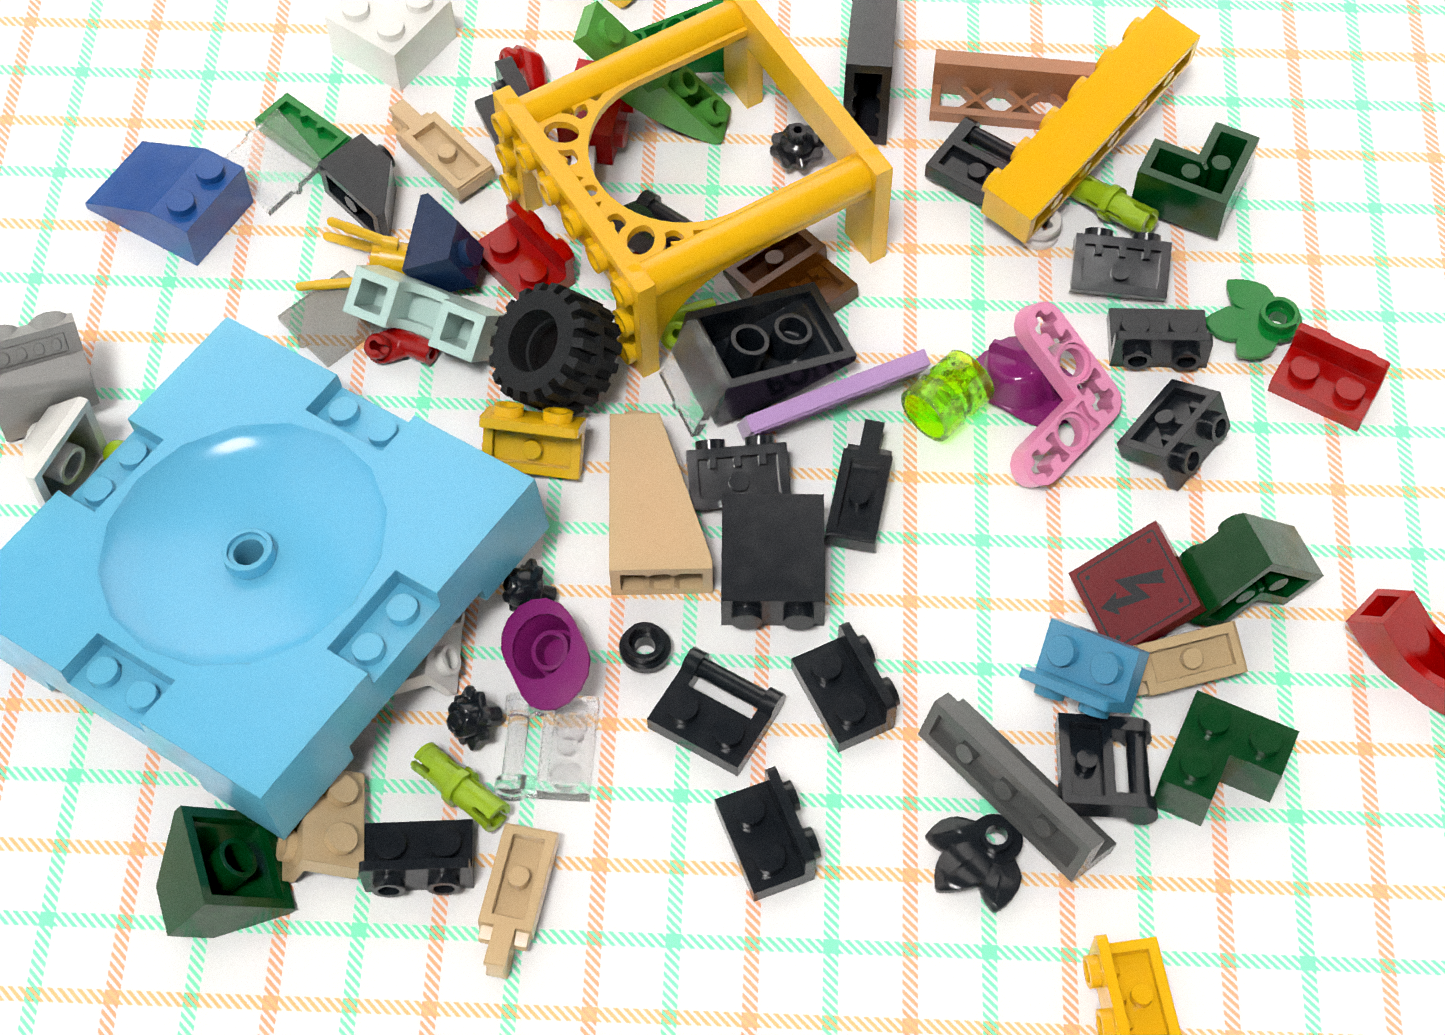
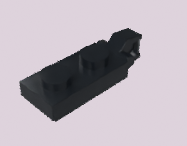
(860, 491)

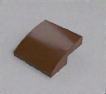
(789, 264)

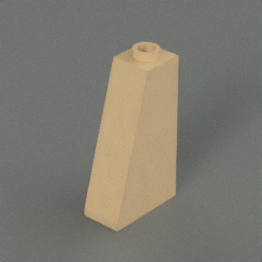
(652, 522)

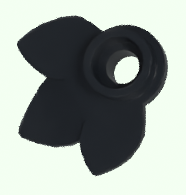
(974, 862)

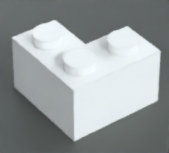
(391, 41)

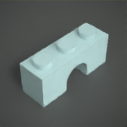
(415, 306)

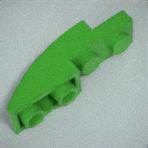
(674, 99)

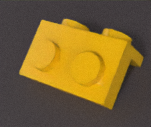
(534, 441)
(1130, 987)

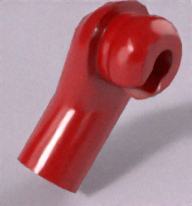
(529, 64)
(398, 344)

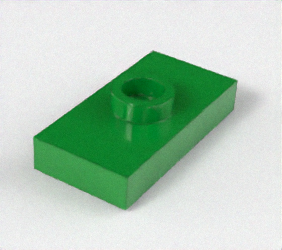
(316, 130)

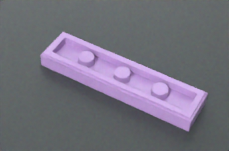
(834, 394)

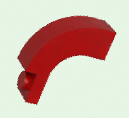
(1403, 643)

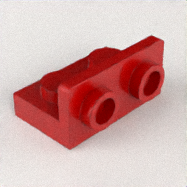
(525, 253)
(1329, 376)

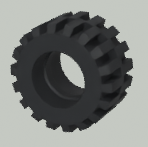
(555, 348)

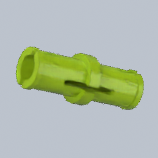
(1115, 205)
(460, 787)

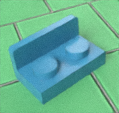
(1088, 669)

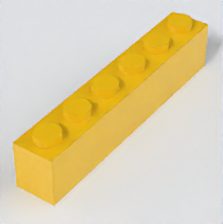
(1088, 124)

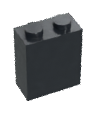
(773, 560)

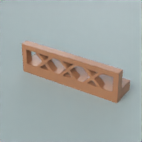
(1008, 77)

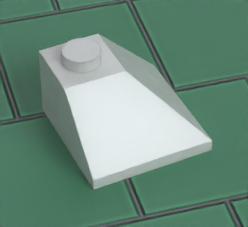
(62, 449)

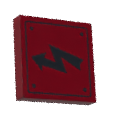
(1138, 588)

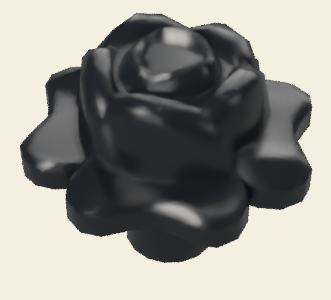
(796, 146)
(526, 584)
(472, 717)

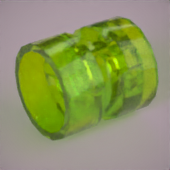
(950, 392)

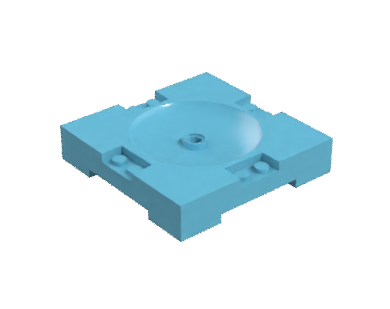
(259, 570)

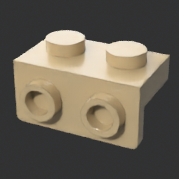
(330, 834)

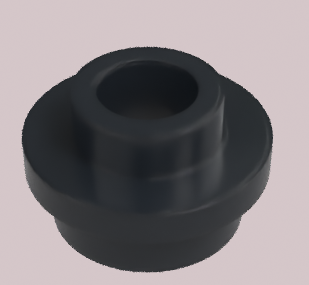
(645, 634)

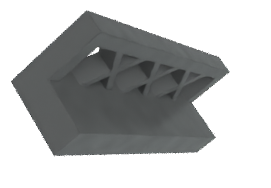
(1014, 787)

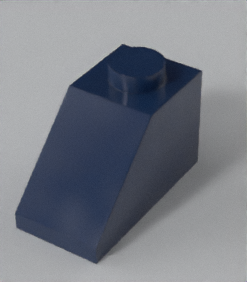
(441, 249)

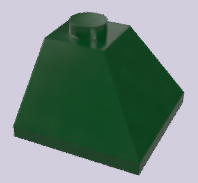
(219, 874)

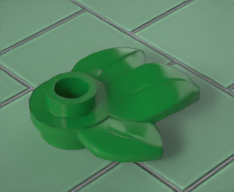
(1251, 317)

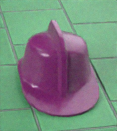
(1019, 382)
(545, 654)

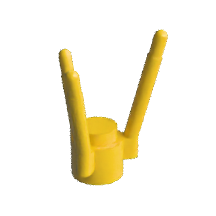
(383, 249)

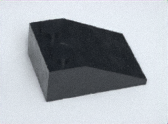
(772, 346)

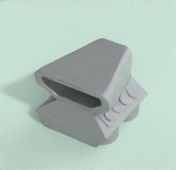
(39, 369)

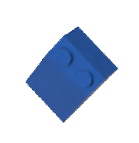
(175, 197)

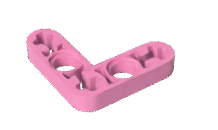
(1076, 402)

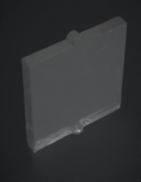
(275, 161)
(694, 378)

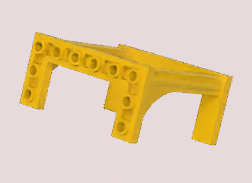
(659, 282)

